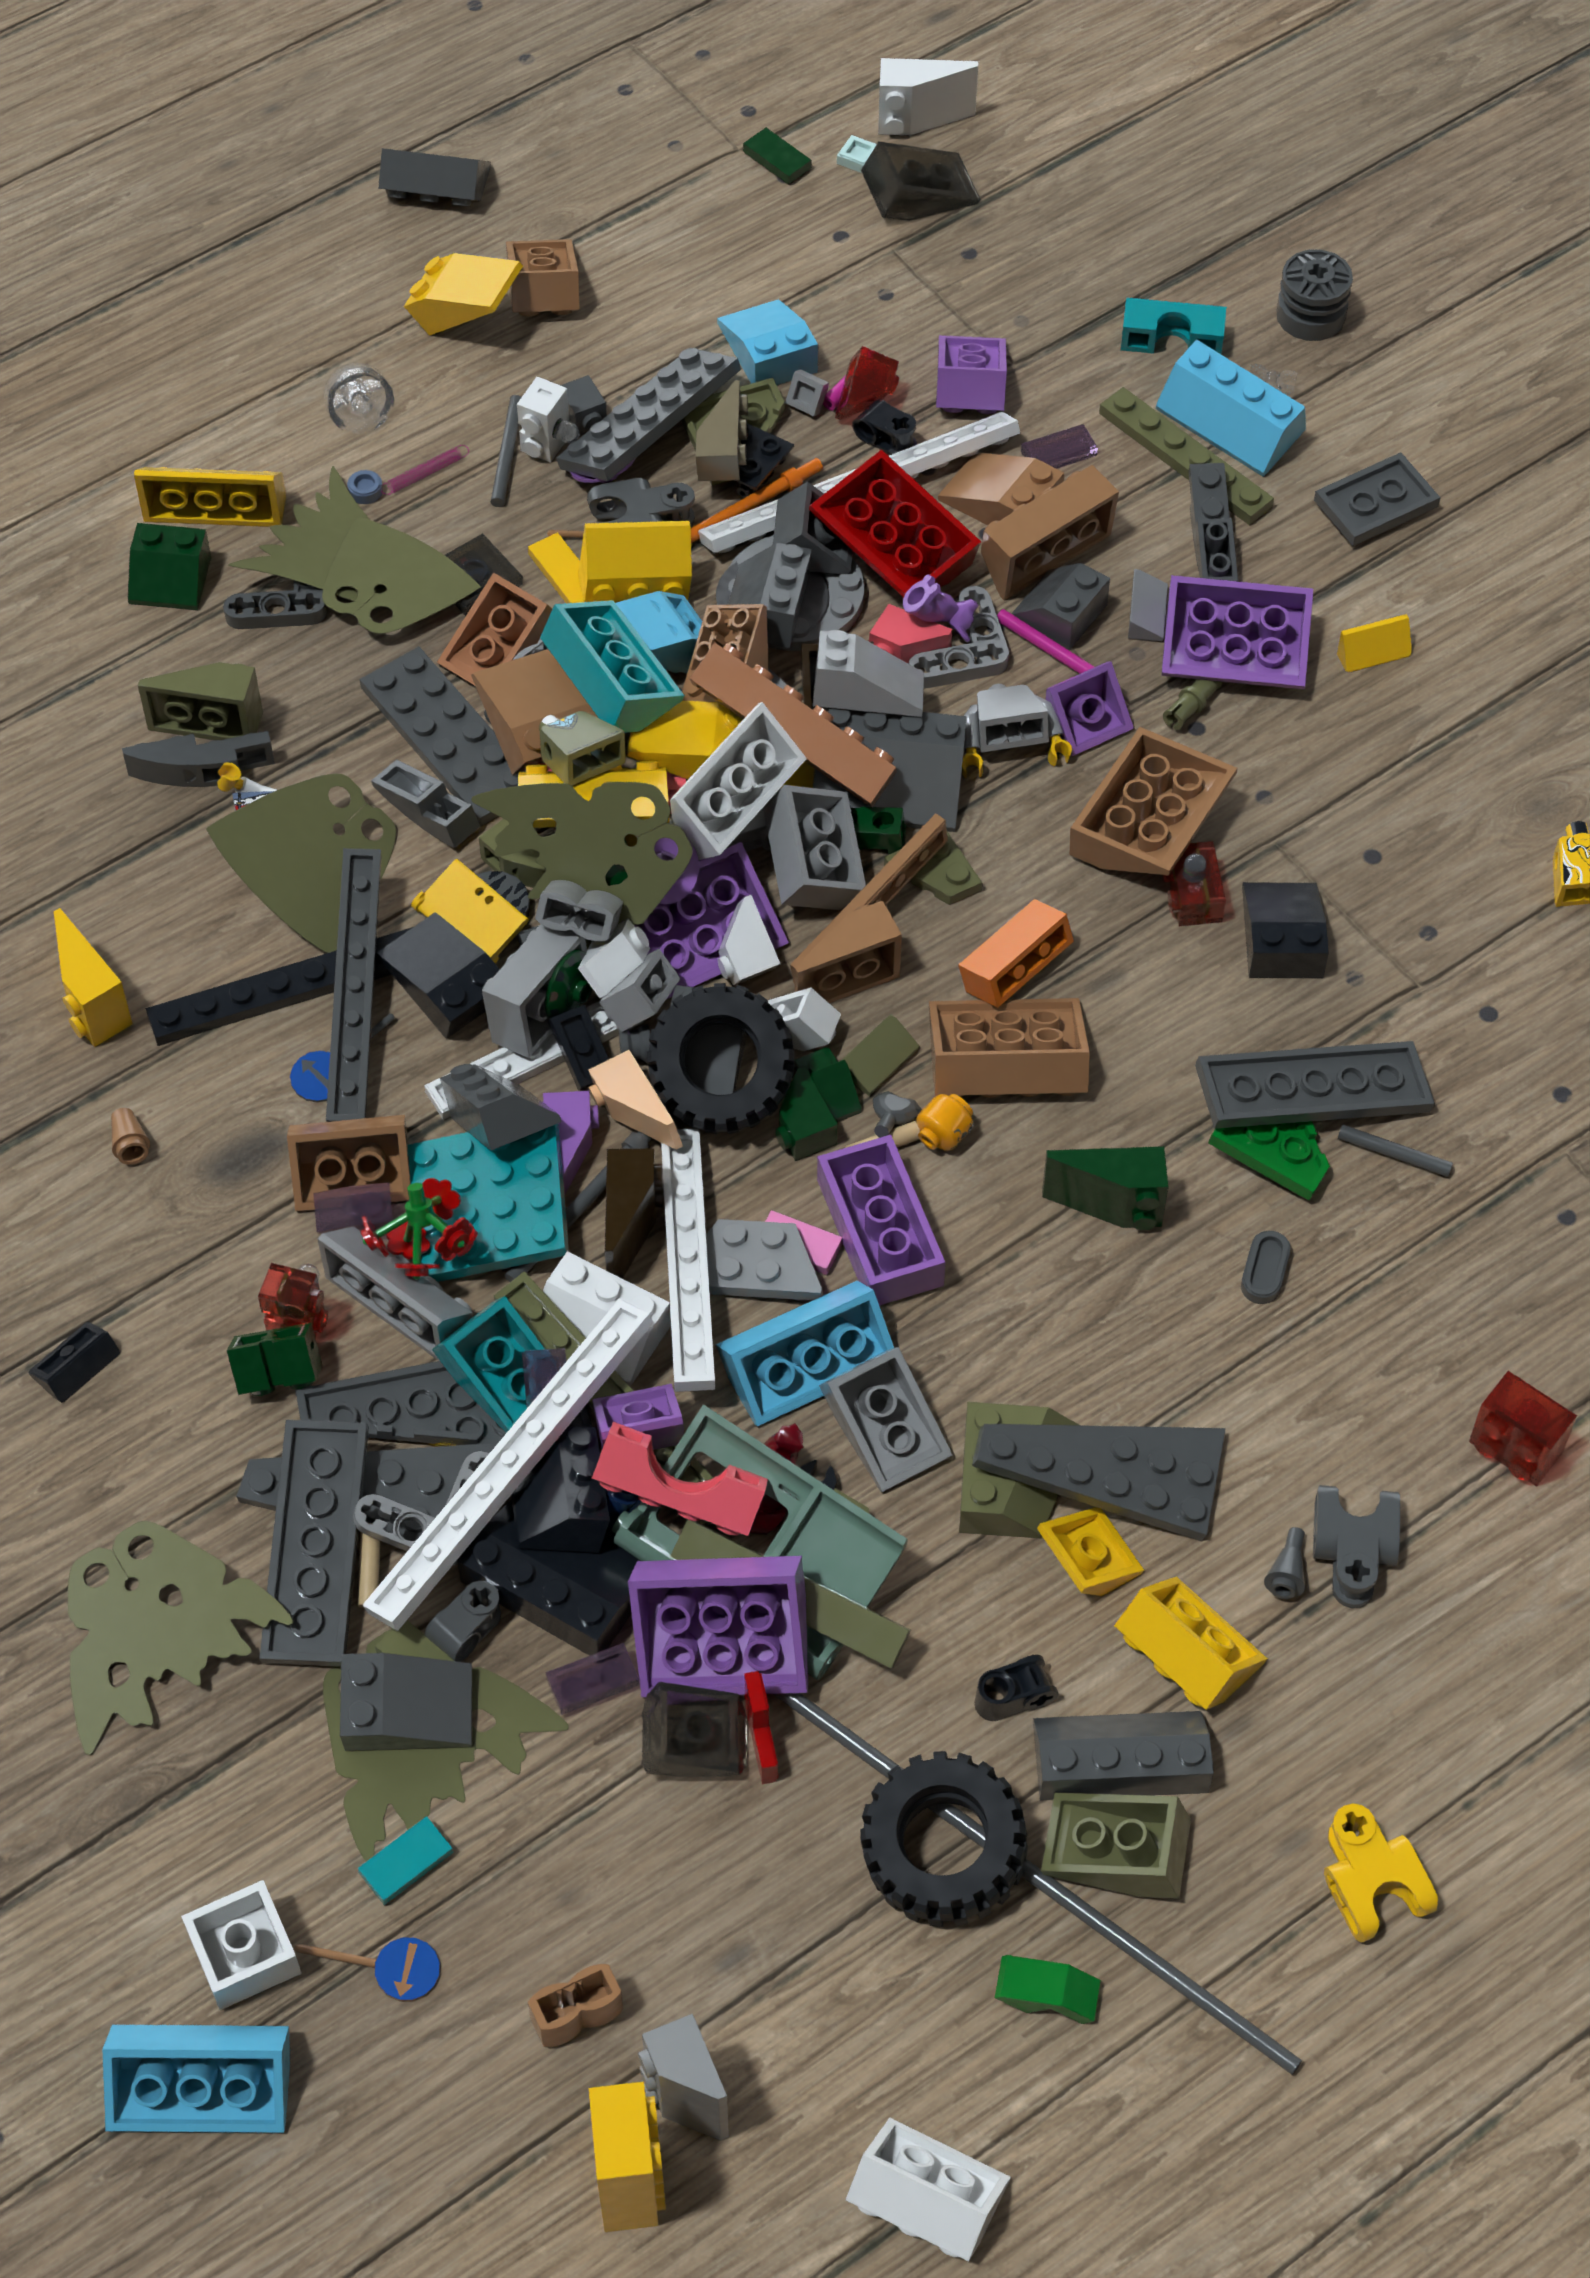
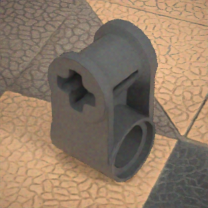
(462, 1626)

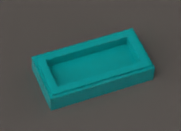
(405, 1860)

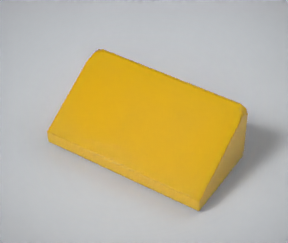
(1375, 643)

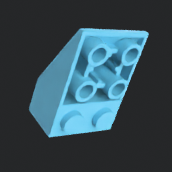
(666, 626)

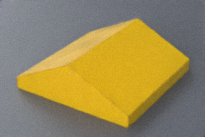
(1091, 1551)

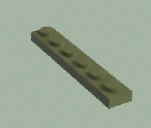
(1181, 450)

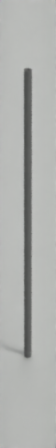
(1061, 1895)

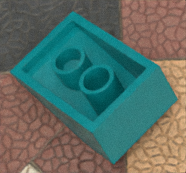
(488, 1360)

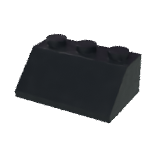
(559, 1501)

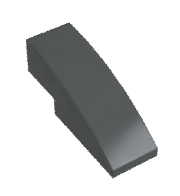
(427, 803)

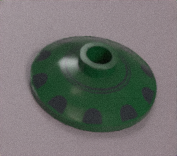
(567, 986)

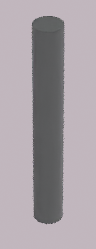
(1395, 1150)

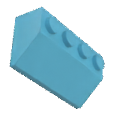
(1231, 408)
(792, 1354)
(196, 2078)

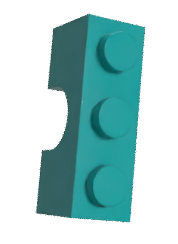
(1151, 319)

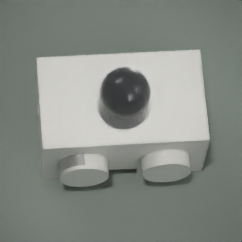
(545, 420)

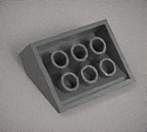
(926, 760)

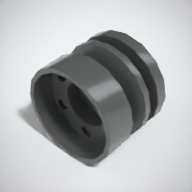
(1314, 295)

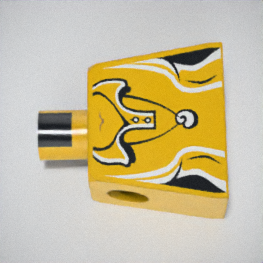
(1572, 866)

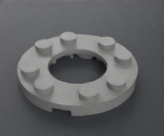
(843, 606)

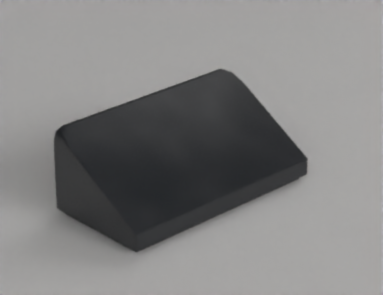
(75, 1361)

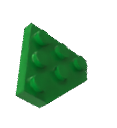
(1279, 1152)

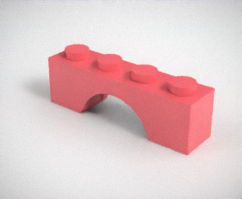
(725, 1500)

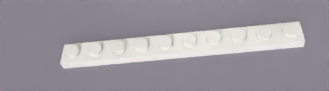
(930, 454)
(507, 1465)

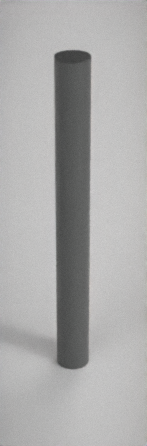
(506, 453)

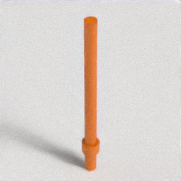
(788, 481)

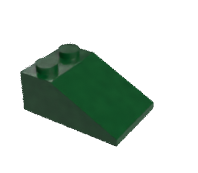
(1110, 1184)

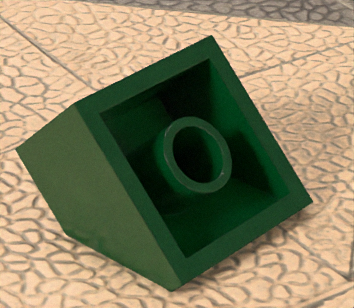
(168, 566)

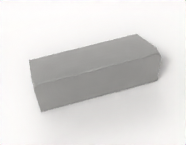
(1147, 607)

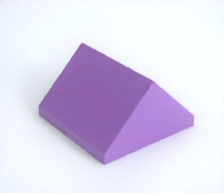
(1090, 708)
(645, 1410)

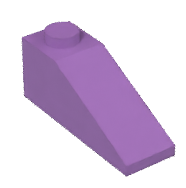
(575, 1129)

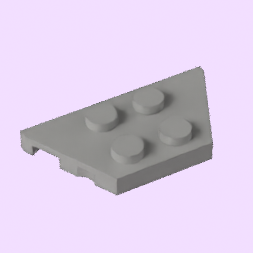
(760, 1261)

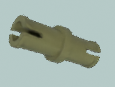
(1191, 700)

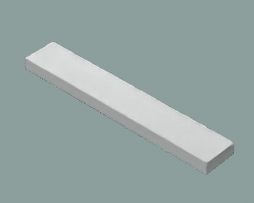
(519, 1067)

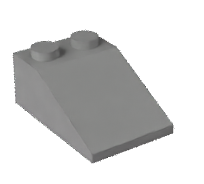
(864, 677)
(886, 1419)

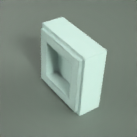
(855, 153)

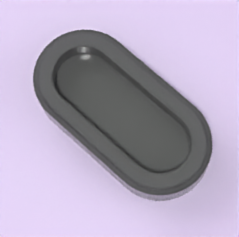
(1265, 1267)

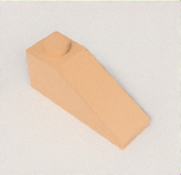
(631, 1099)

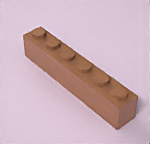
(827, 748)

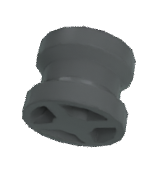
(636, 1041)

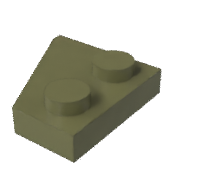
(946, 874)

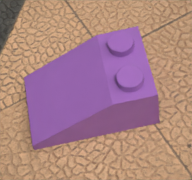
(971, 374)

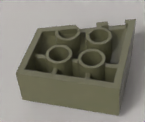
(994, 1502)

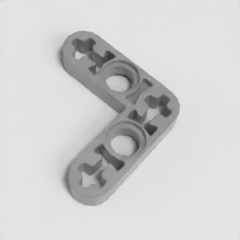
(979, 647)
(388, 1506)

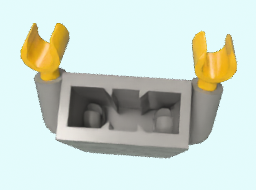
(1011, 719)

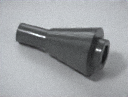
(1286, 1574)

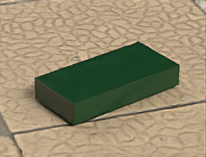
(777, 155)

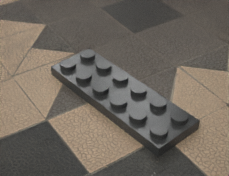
(648, 414)
(440, 727)
(1314, 1084)
(315, 1541)

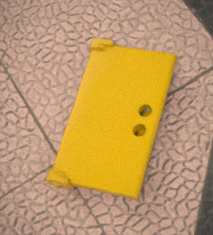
(483, 919)

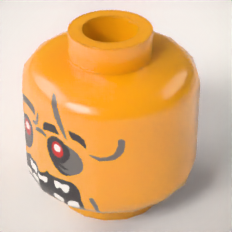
(944, 1122)

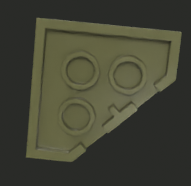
(764, 410)

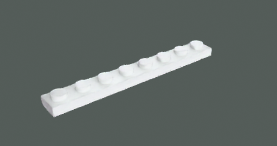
(688, 1265)

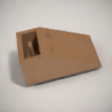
(737, 625)

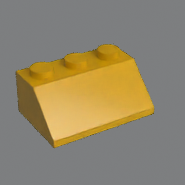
(635, 560)
(1189, 1642)

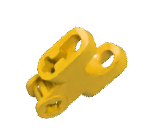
(1372, 1868)

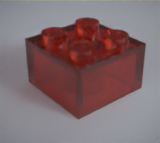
(1522, 1428)

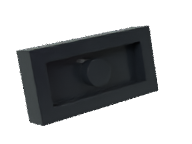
(578, 1044)

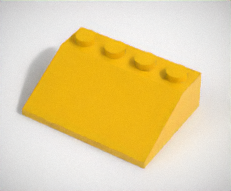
(641, 807)

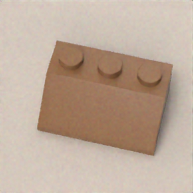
(347, 1155)

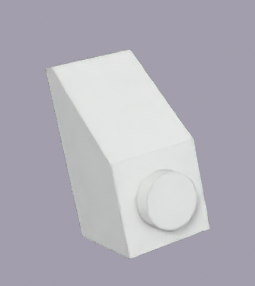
(746, 945)
(614, 959)
(808, 1018)

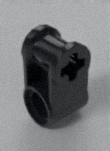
(885, 427)
(1020, 1683)

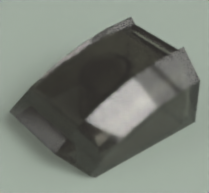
(693, 1732)

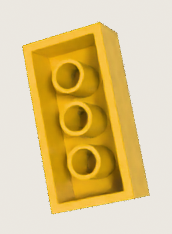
(627, 2156)

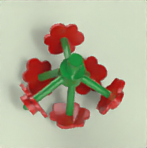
(407, 1232)

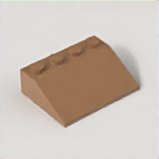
(520, 697)
(1149, 806)
(1009, 1049)

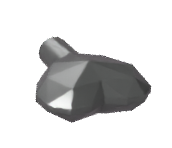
(893, 1112)

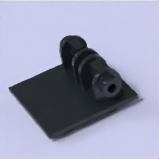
(763, 456)

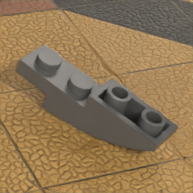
(1211, 522)
(185, 764)

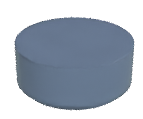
(365, 486)

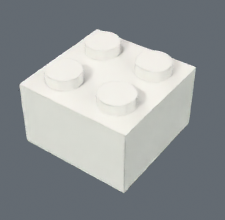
(241, 1944)

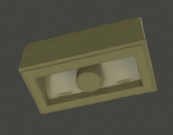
(880, 1055)

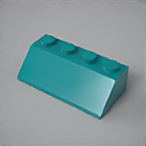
(610, 664)

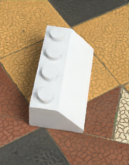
(735, 782)

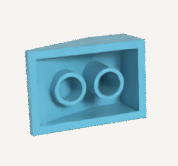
(770, 342)

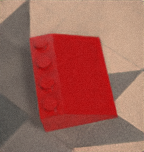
(896, 525)

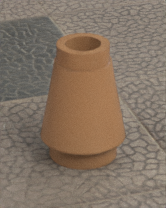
(128, 1137)

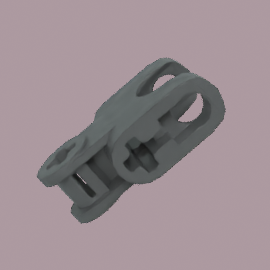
(637, 502)
(1355, 1543)

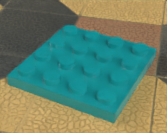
(505, 1193)

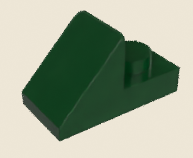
(833, 1082)

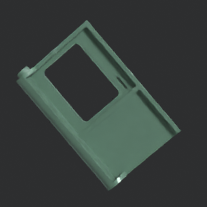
(835, 1537)

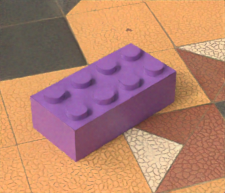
(881, 1220)

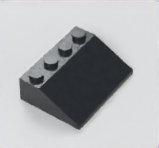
(563, 1592)

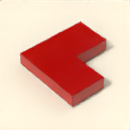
(758, 1719)

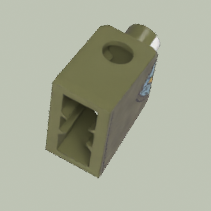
(580, 746)

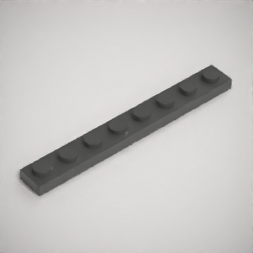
(354, 985)

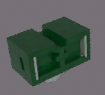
(275, 1358)

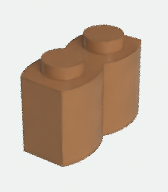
(567, 2008)

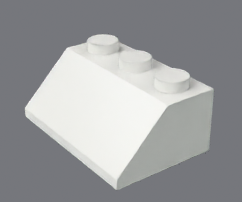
(589, 1292)
(927, 2189)

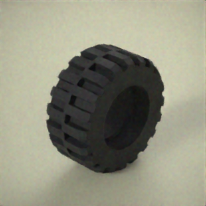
(716, 1006)
(935, 1783)

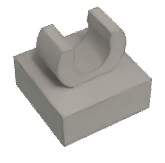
(807, 392)

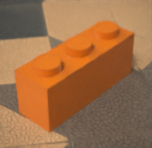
(1016, 953)

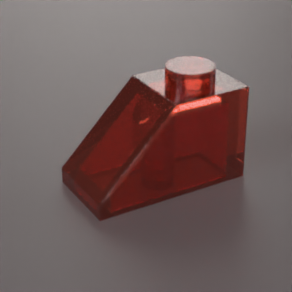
(867, 379)

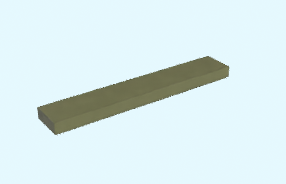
(825, 1609)

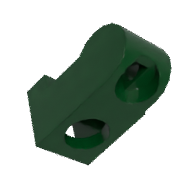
(879, 828)

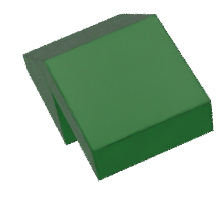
(1044, 1985)

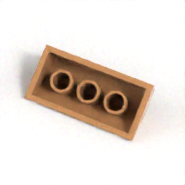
(1049, 530)

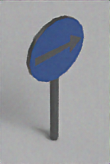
(311, 1071)

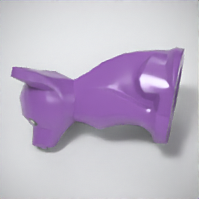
(932, 605)

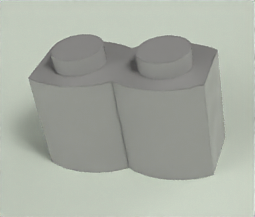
(569, 906)

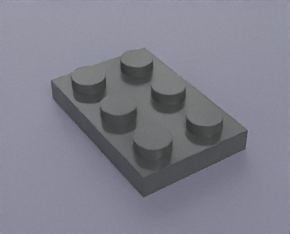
(1377, 499)

